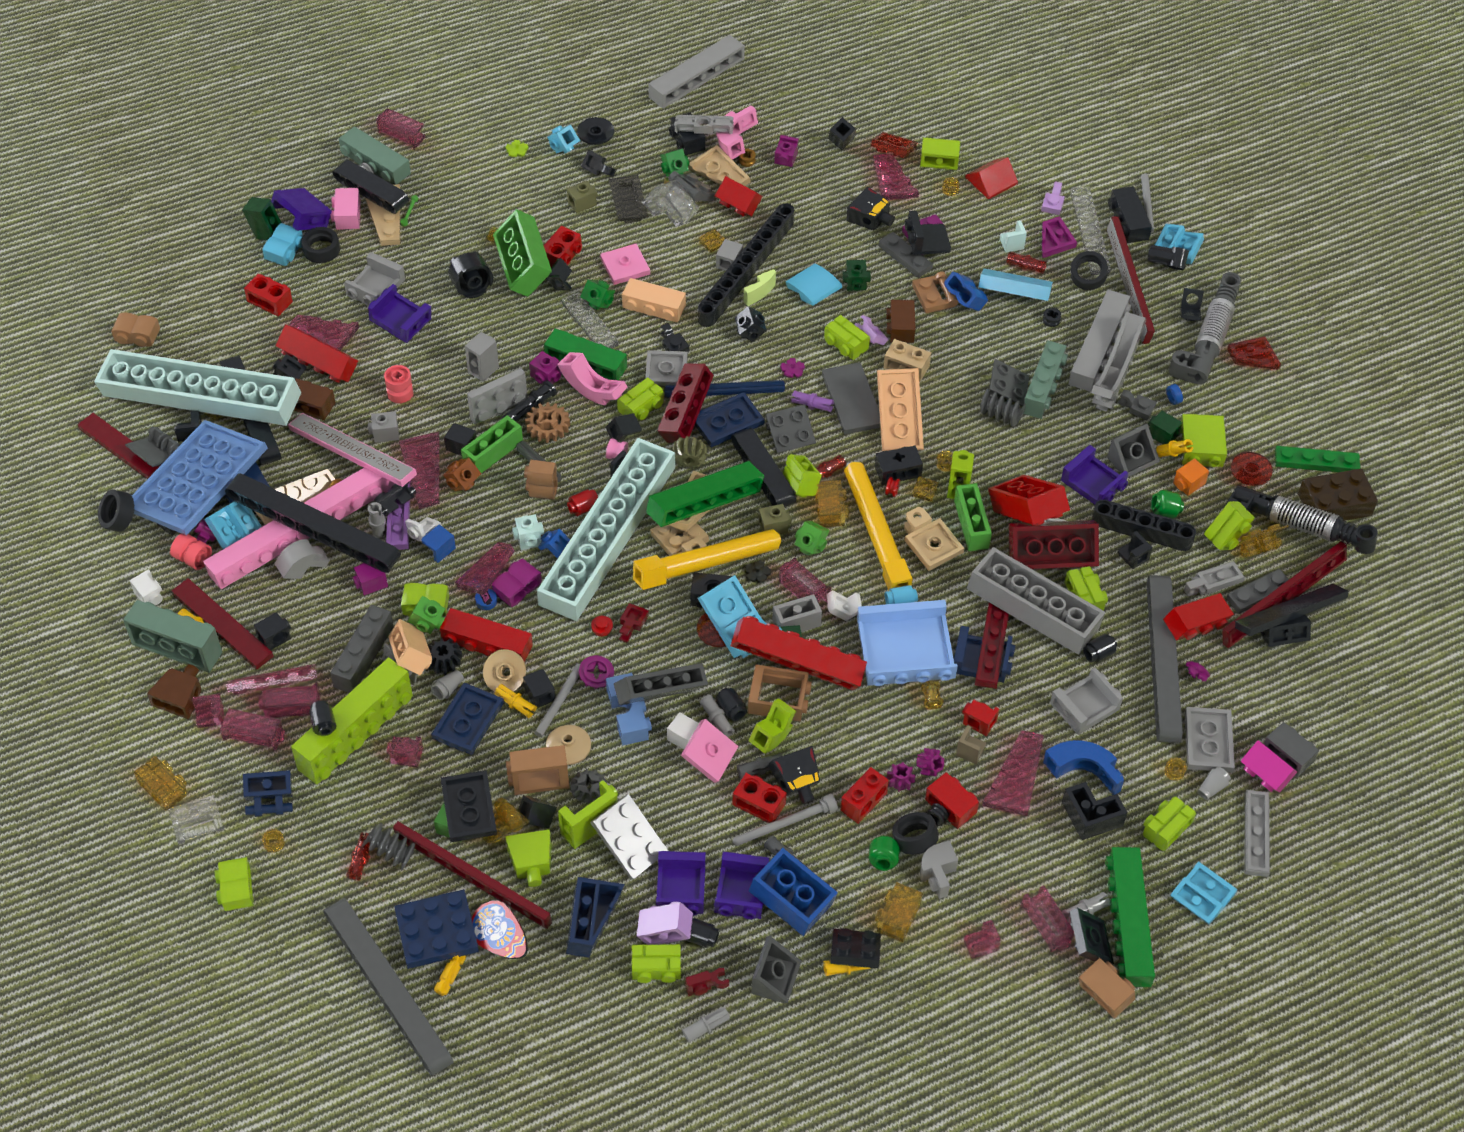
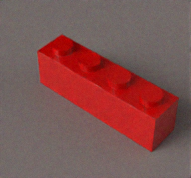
(317, 353)
(484, 635)

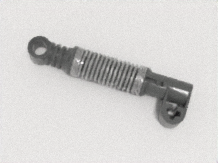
(1210, 336)

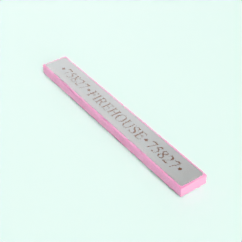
(352, 449)

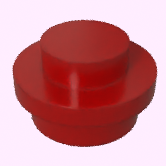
(601, 625)

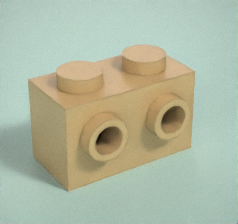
(905, 356)

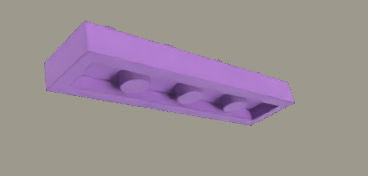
(396, 525)

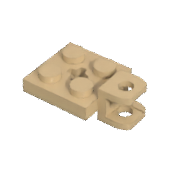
(923, 531)
(672, 544)

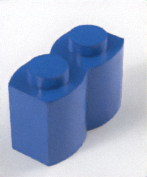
(966, 291)

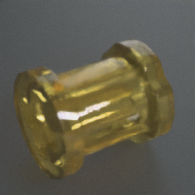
(932, 695)

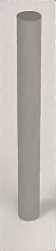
(1147, 198)
(558, 701)

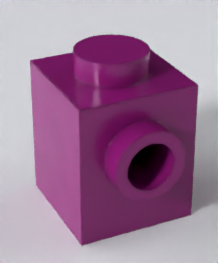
(369, 579)

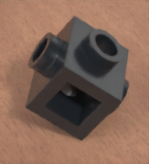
(750, 324)

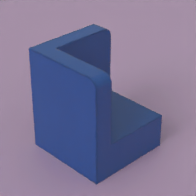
(440, 542)

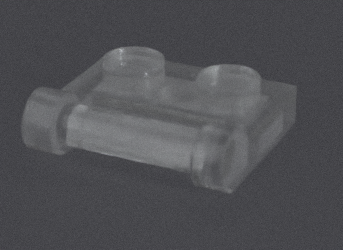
(195, 814)

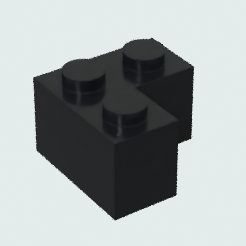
(1092, 816)

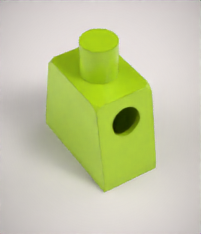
(961, 467)
(530, 855)

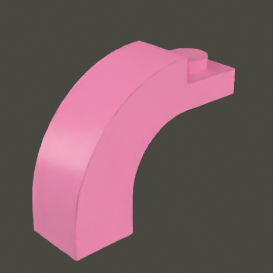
(733, 143)
(587, 381)

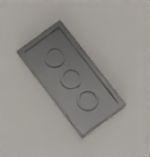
(852, 398)

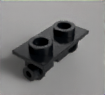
(399, 493)

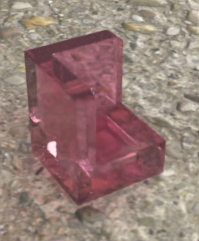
(209, 710)
(984, 941)

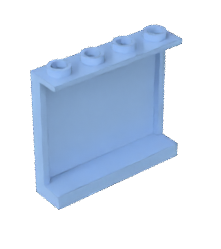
(906, 643)

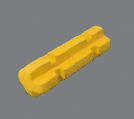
(449, 975)

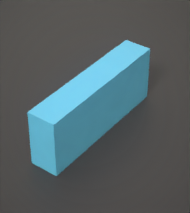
(1015, 284)

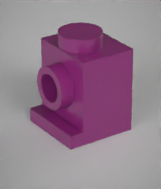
(786, 151)

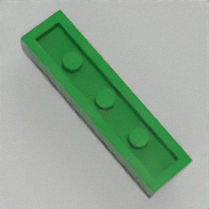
(1316, 459)

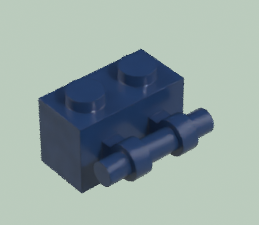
(268, 786)

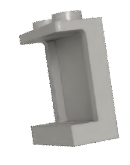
(375, 277)
(1087, 701)

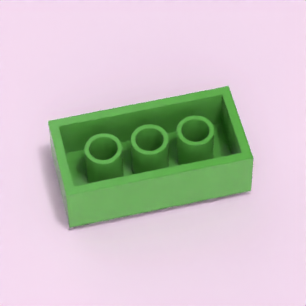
(522, 253)

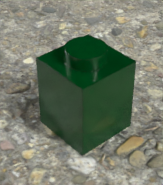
(1164, 427)

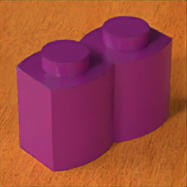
(516, 582)

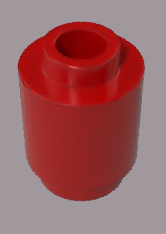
(582, 502)

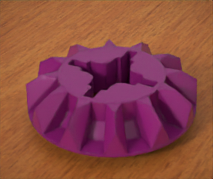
(588, 665)

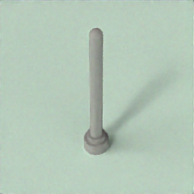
(826, 805)

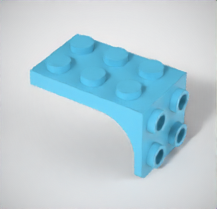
(725, 607)

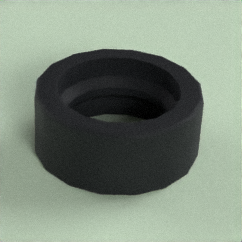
(320, 255)
(1089, 284)
(115, 519)
(913, 822)

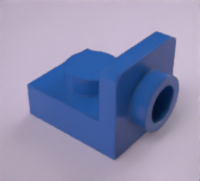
(554, 542)

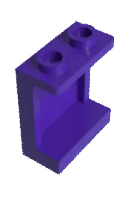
(306, 208)
(398, 314)
(1092, 477)
(681, 879)
(734, 884)

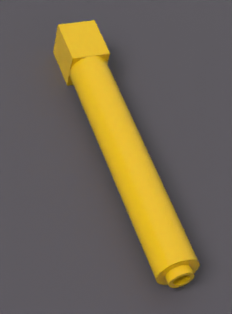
(894, 567)
(654, 570)

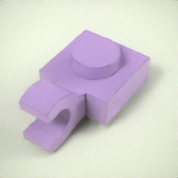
(1053, 202)
(874, 332)

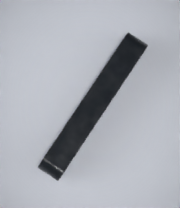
(257, 429)

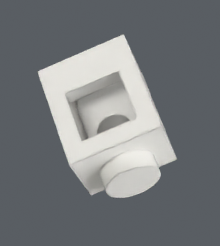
(146, 588)

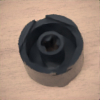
(470, 274)

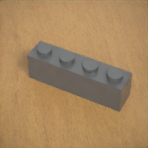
(362, 649)
(660, 684)

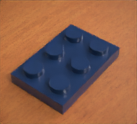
(726, 418)
(467, 718)

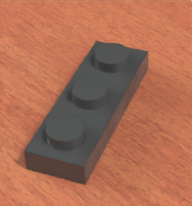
(904, 255)
(1252, 593)

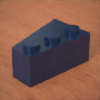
(590, 913)

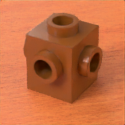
(461, 474)

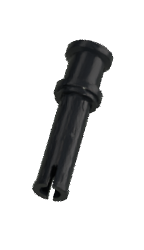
(535, 397)

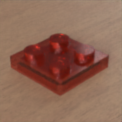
(897, 145)

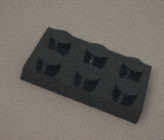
(468, 806)

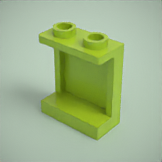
(1208, 439)
(577, 827)

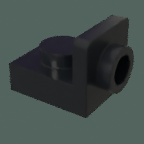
(289, 367)

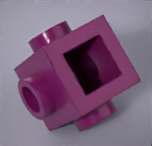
(545, 368)

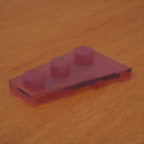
(891, 179)
(332, 333)
(486, 569)

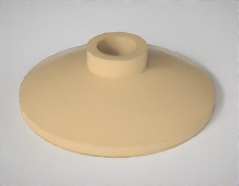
(496, 664)
(576, 749)

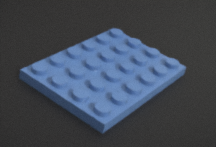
(195, 476)

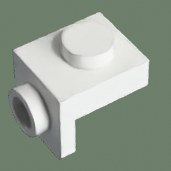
(418, 530)
(843, 607)

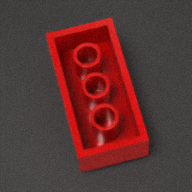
(1029, 499)

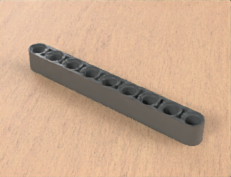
(1163, 661)
(388, 987)

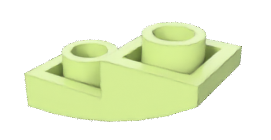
(757, 291)

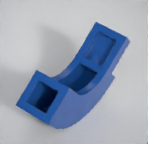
(1084, 756)

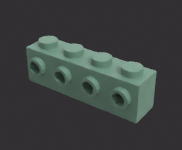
(379, 157)
(1044, 379)

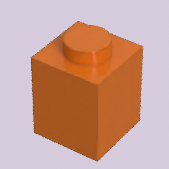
(1191, 477)

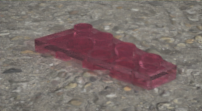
(424, 456)
(281, 677)
(1016, 779)

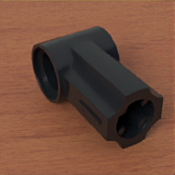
(1172, 257)

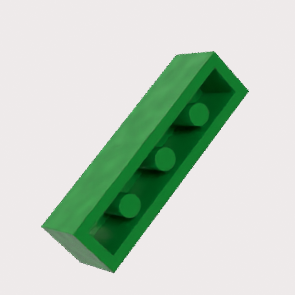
(602, 359)

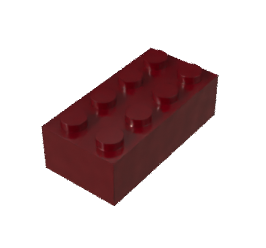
(1055, 544)

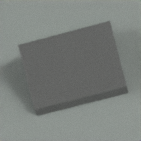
(1133, 451)
(775, 972)

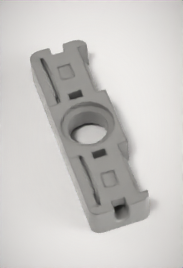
(715, 124)

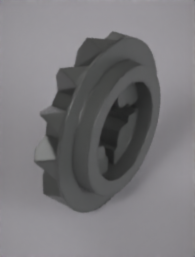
(579, 789)

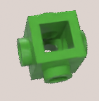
(811, 538)
(427, 615)

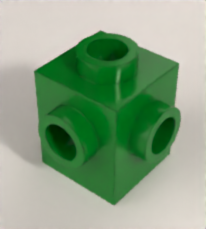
(674, 161)
(598, 294)

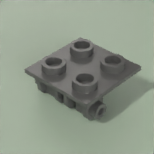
(1008, 382)
(790, 428)
(154, 448)

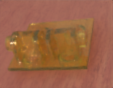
(1261, 541)
(507, 820)

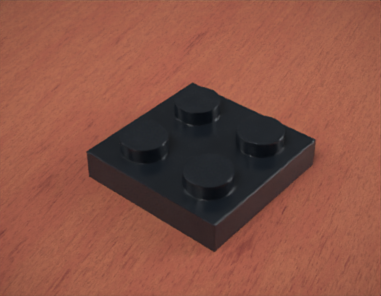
(1090, 936)
(855, 948)

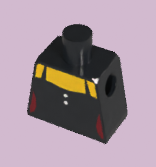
(870, 210)
(797, 773)

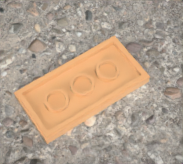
(900, 409)

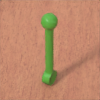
(404, 222)

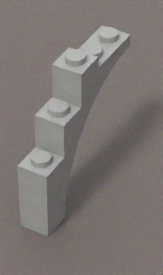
(1122, 355)

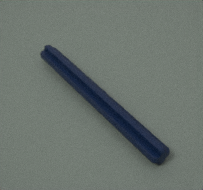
(738, 387)

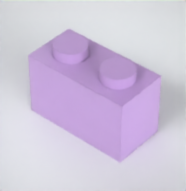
(664, 924)

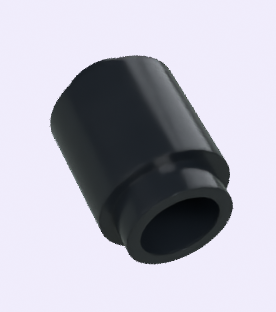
(1100, 648)
(731, 704)
(322, 718)
(703, 933)

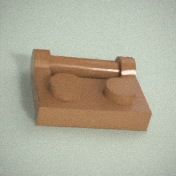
(929, 296)

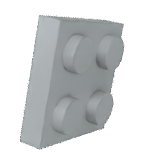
(665, 366)

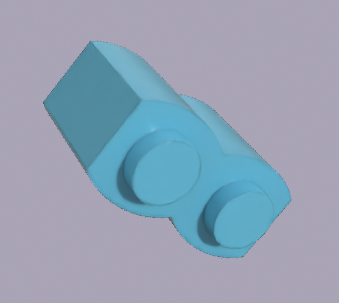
(283, 244)

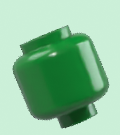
(1167, 504)
(884, 853)

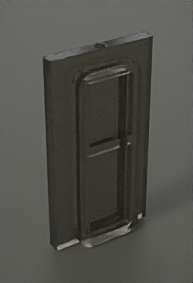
(628, 198)

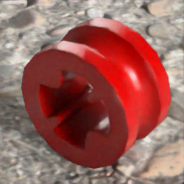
(892, 487)

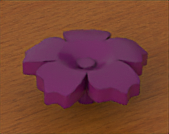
(792, 368)
(1197, 670)

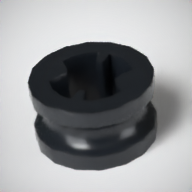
(1052, 317)
(938, 813)

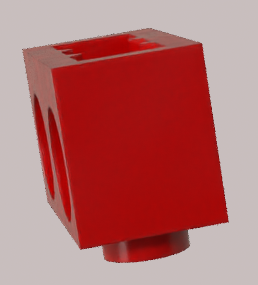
(564, 245)
(268, 294)
(864, 795)
(756, 802)

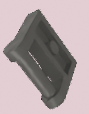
(697, 190)

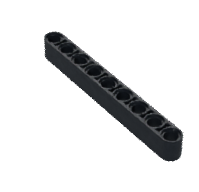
(745, 265)
(313, 523)

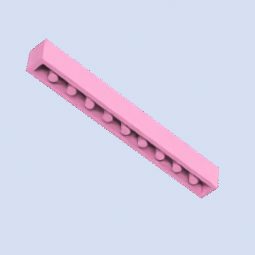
(274, 537)

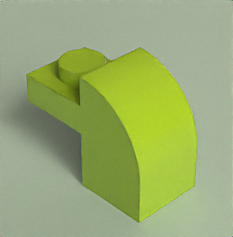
(774, 728)

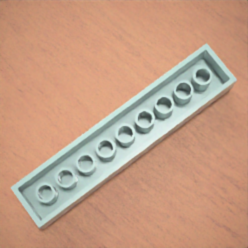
(198, 387)
(605, 530)

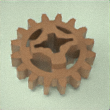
(547, 422)

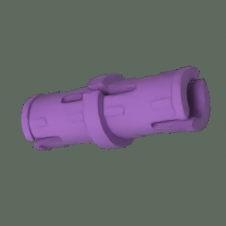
(812, 401)

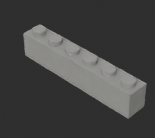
(696, 71)
(1099, 340)

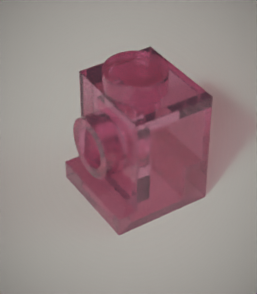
(405, 751)

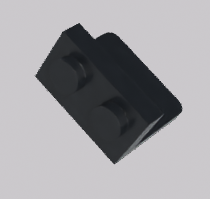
(926, 237)

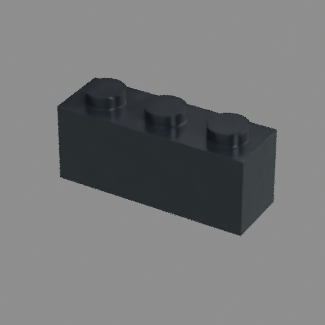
(1131, 214)

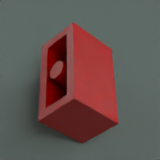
(738, 196)
(954, 798)

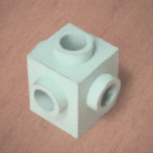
(528, 531)

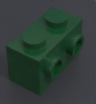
(261, 217)

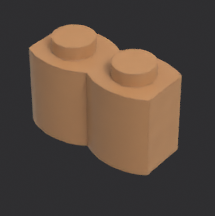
(135, 329)
(541, 479)

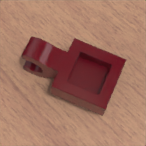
(631, 619)
(702, 982)

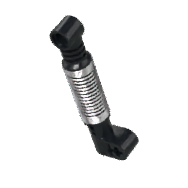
(1307, 519)

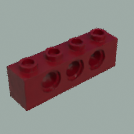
(685, 402)

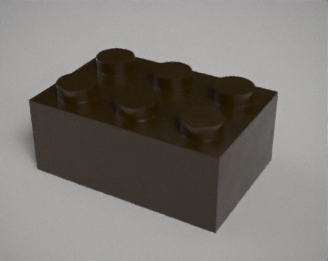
(1340, 493)

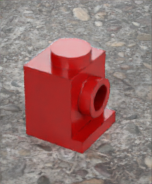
(980, 716)

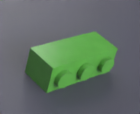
(493, 443)
(972, 517)

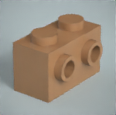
(1107, 987)

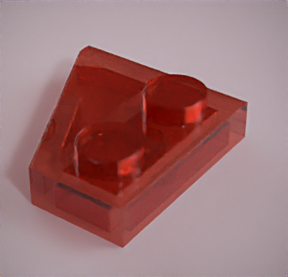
(1254, 353)

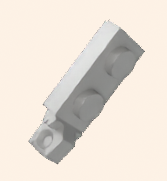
(1214, 579)

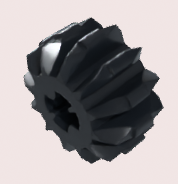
(445, 656)

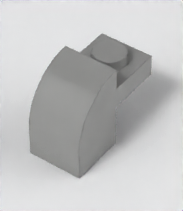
(298, 557)
(937, 862)

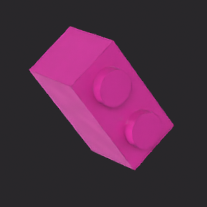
(1268, 766)

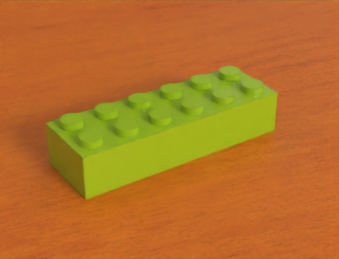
(356, 719)

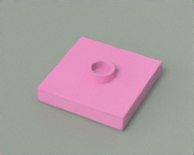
(625, 264)
(709, 750)

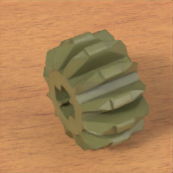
(689, 452)

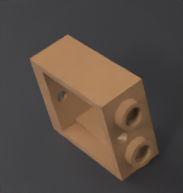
(778, 676)
(538, 770)

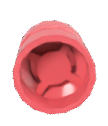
(398, 384)
(190, 551)

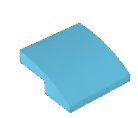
(1175, 236)
(814, 284)
(232, 523)
(1204, 893)

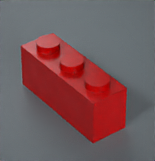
(1198, 617)

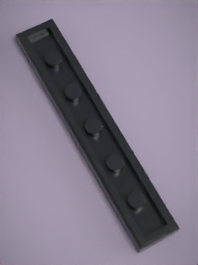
(1291, 609)

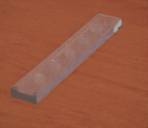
(1088, 225)

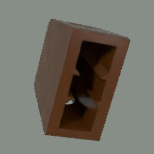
(176, 691)

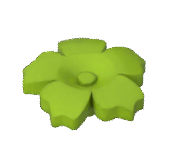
(516, 149)

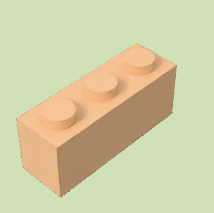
(653, 300)
(410, 647)

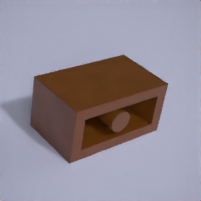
(901, 320)
(314, 400)

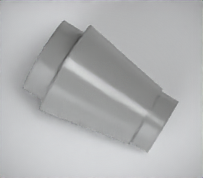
(446, 685)
(1214, 782)

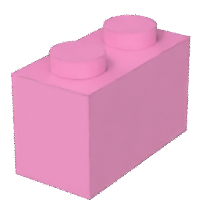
(346, 208)

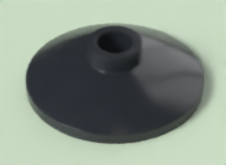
(595, 131)

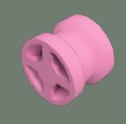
(615, 448)

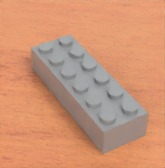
(1035, 600)

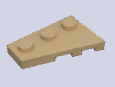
(716, 165)

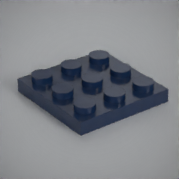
(436, 929)

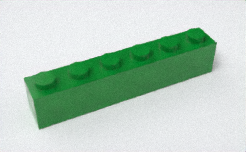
(704, 493)
(1131, 916)

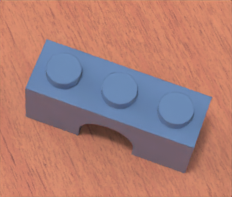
(631, 725)

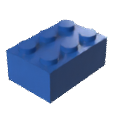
(793, 891)

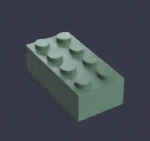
(173, 635)

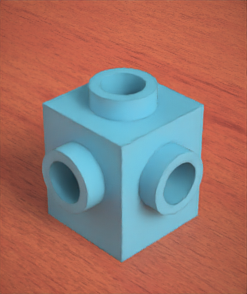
(563, 139)

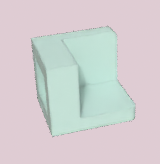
(1014, 240)

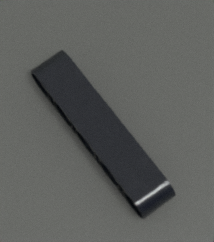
(371, 186)
(774, 483)
(1149, 525)

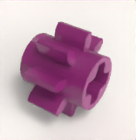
(204, 532)
(930, 762)
(900, 777)

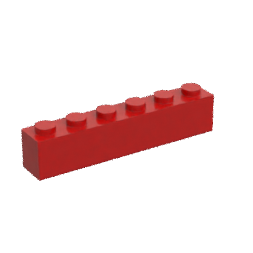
(798, 653)

